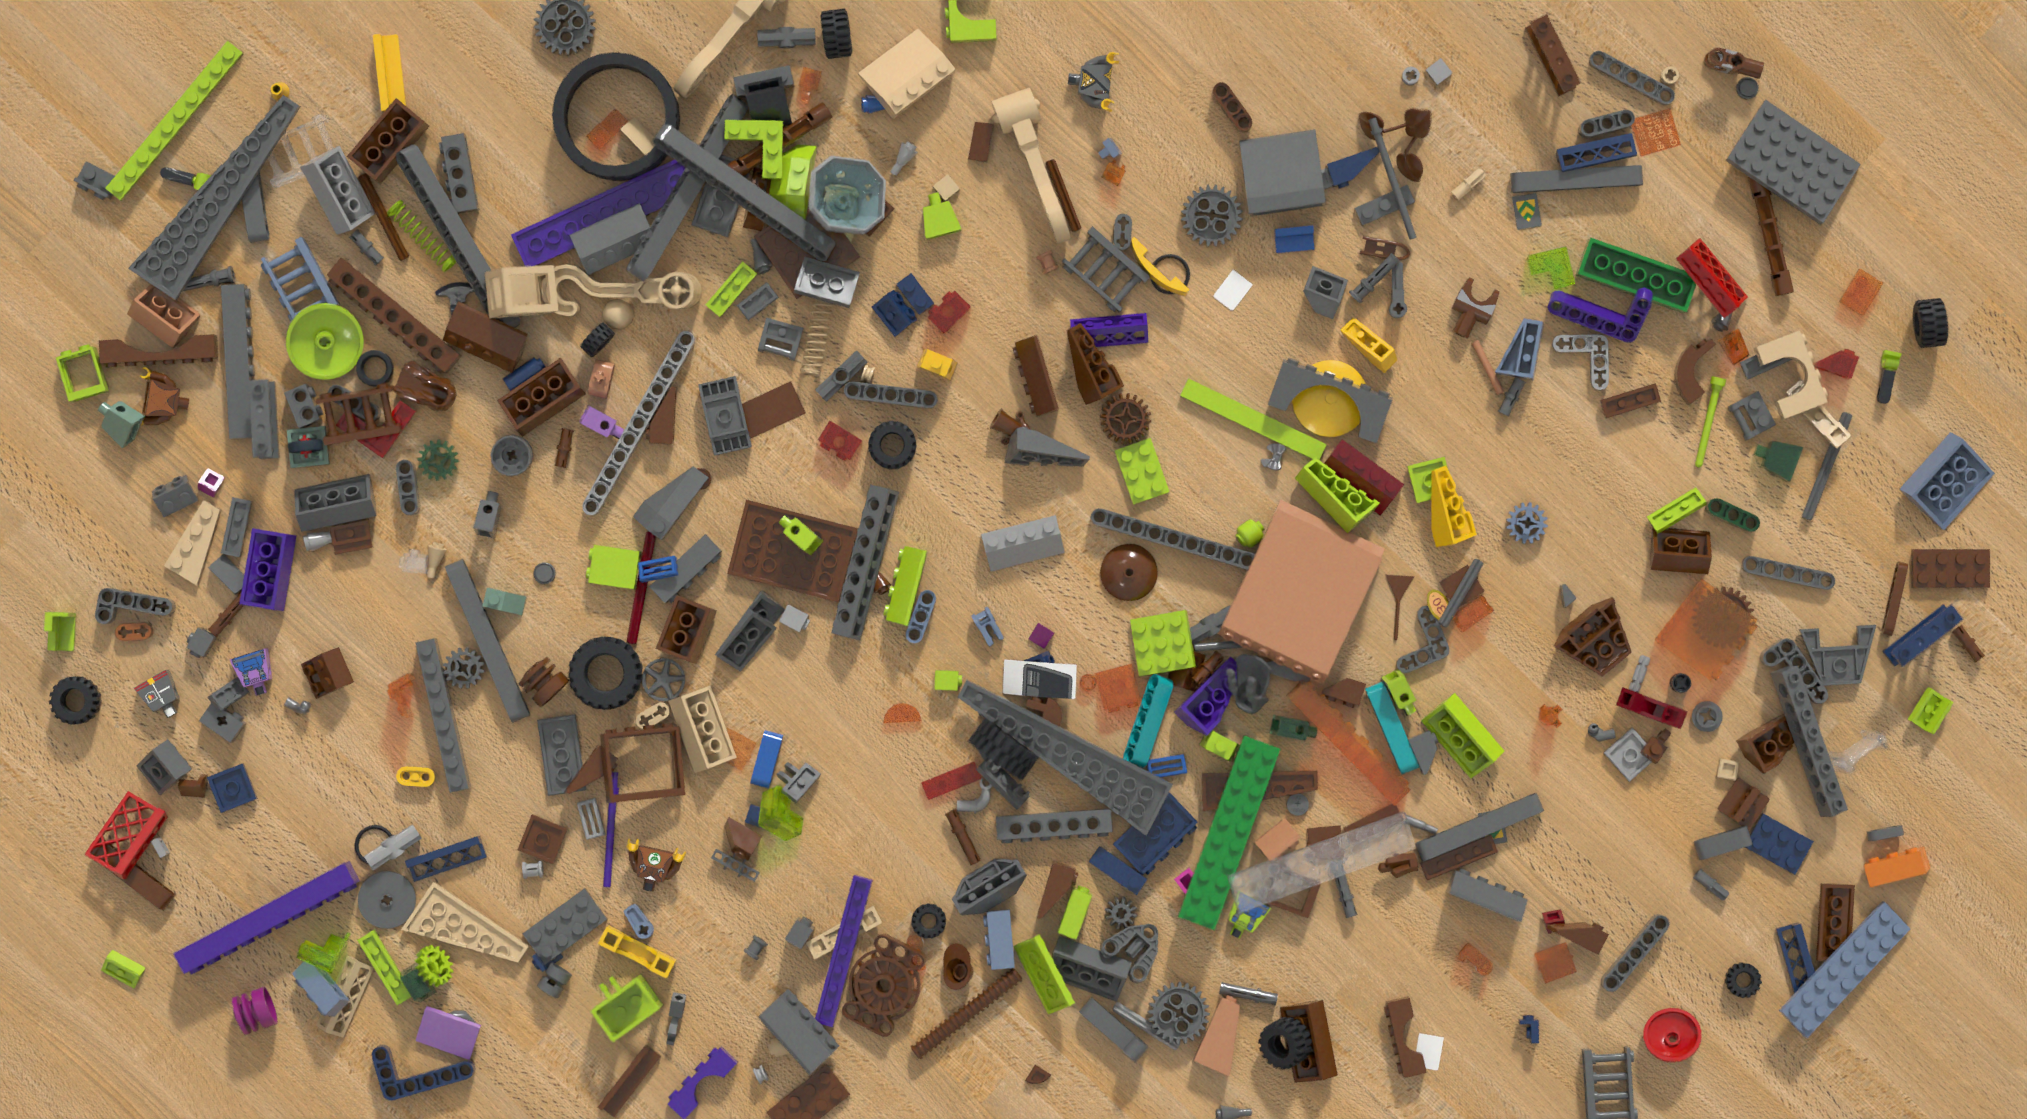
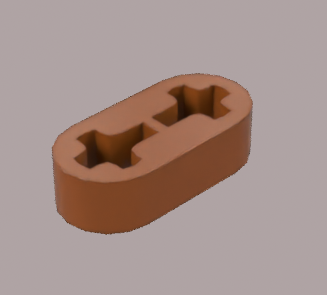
(134, 636)

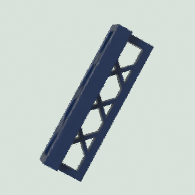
(1596, 148)
(410, 863)
(1803, 951)

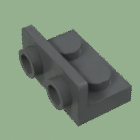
(95, 179)

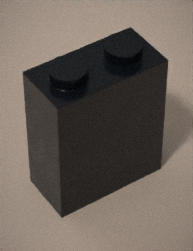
(768, 101)

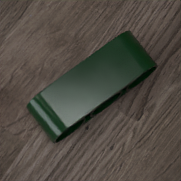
(1742, 515)

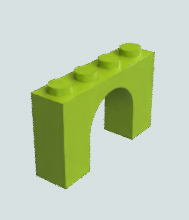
(968, 30)

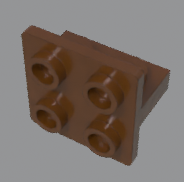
(1743, 803)

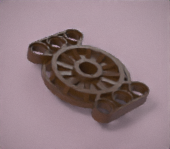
(869, 991)

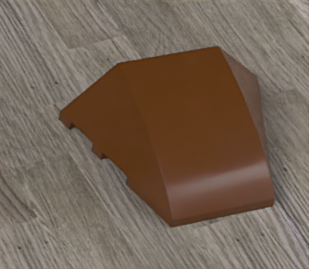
(1596, 638)

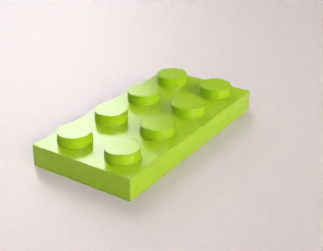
(1044, 974)

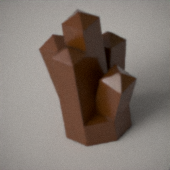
(1400, 864)

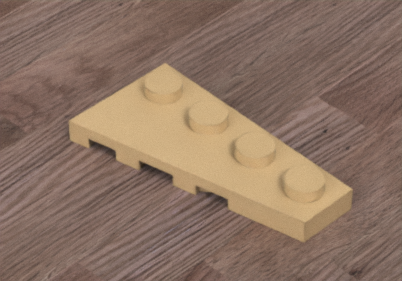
(192, 548)

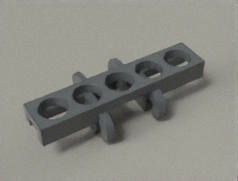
(729, 865)

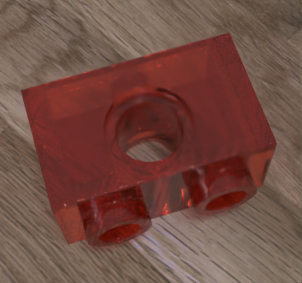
(944, 322)
(833, 431)

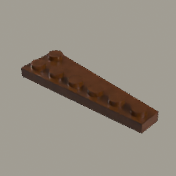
(1279, 785)

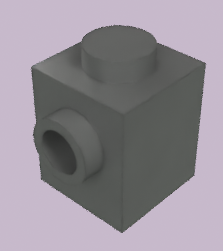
(200, 642)

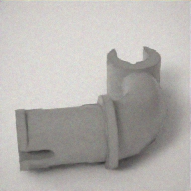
(977, 804)

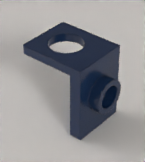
(540, 965)

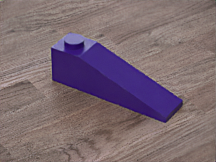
(1207, 704)

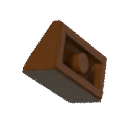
(980, 142)

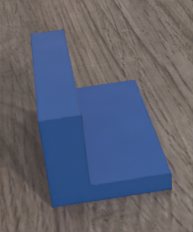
(1294, 239)

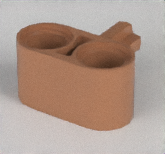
(601, 379)

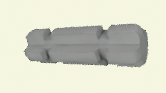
(1639, 673)

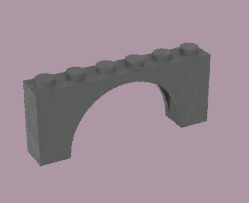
(1371, 404)

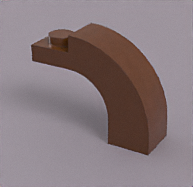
(1684, 371)

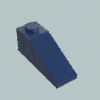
(1348, 168)
(1118, 870)

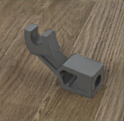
(676, 1011)

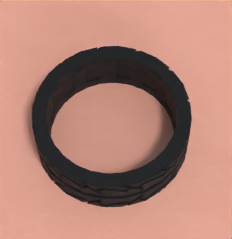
(571, 84)

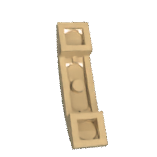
(1823, 421)
(826, 941)

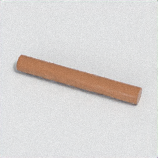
(1487, 366)

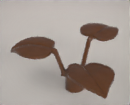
(1417, 125)

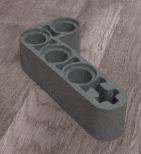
(136, 604)
(1804, 668)
(1114, 1029)

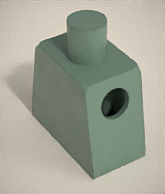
(121, 422)

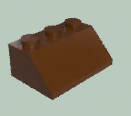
(1681, 551)
(686, 629)

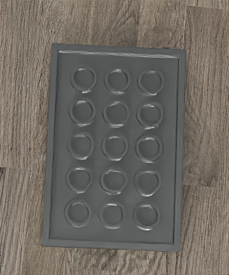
(1793, 162)

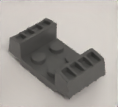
(725, 415)

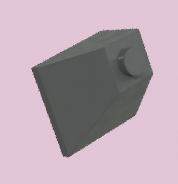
(1324, 291)

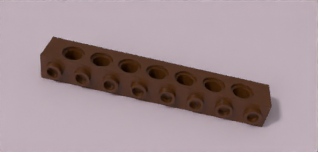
(343, 269)

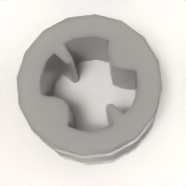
(1412, 81)
(761, 1074)

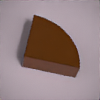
(1037, 1075)

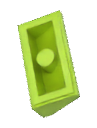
(122, 969)

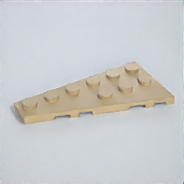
(455, 922)

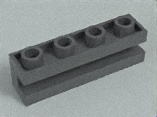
(689, 565)

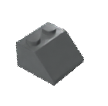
(163, 767)

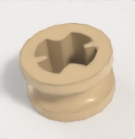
(1665, 71)
(867, 374)

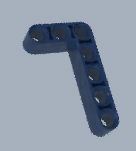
(418, 1079)

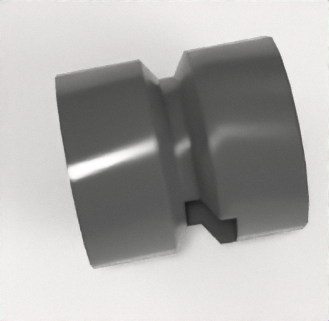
(559, 975)

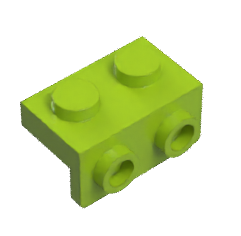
(1930, 711)

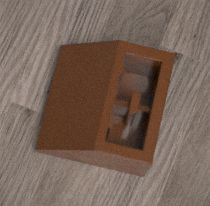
(327, 673)

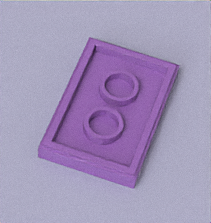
(448, 1032)

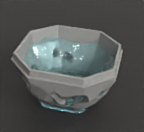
(854, 184)

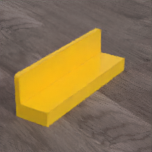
(389, 69)

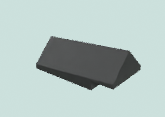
(750, 631)

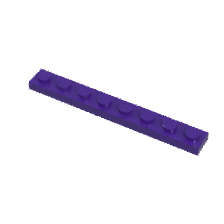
(843, 950)

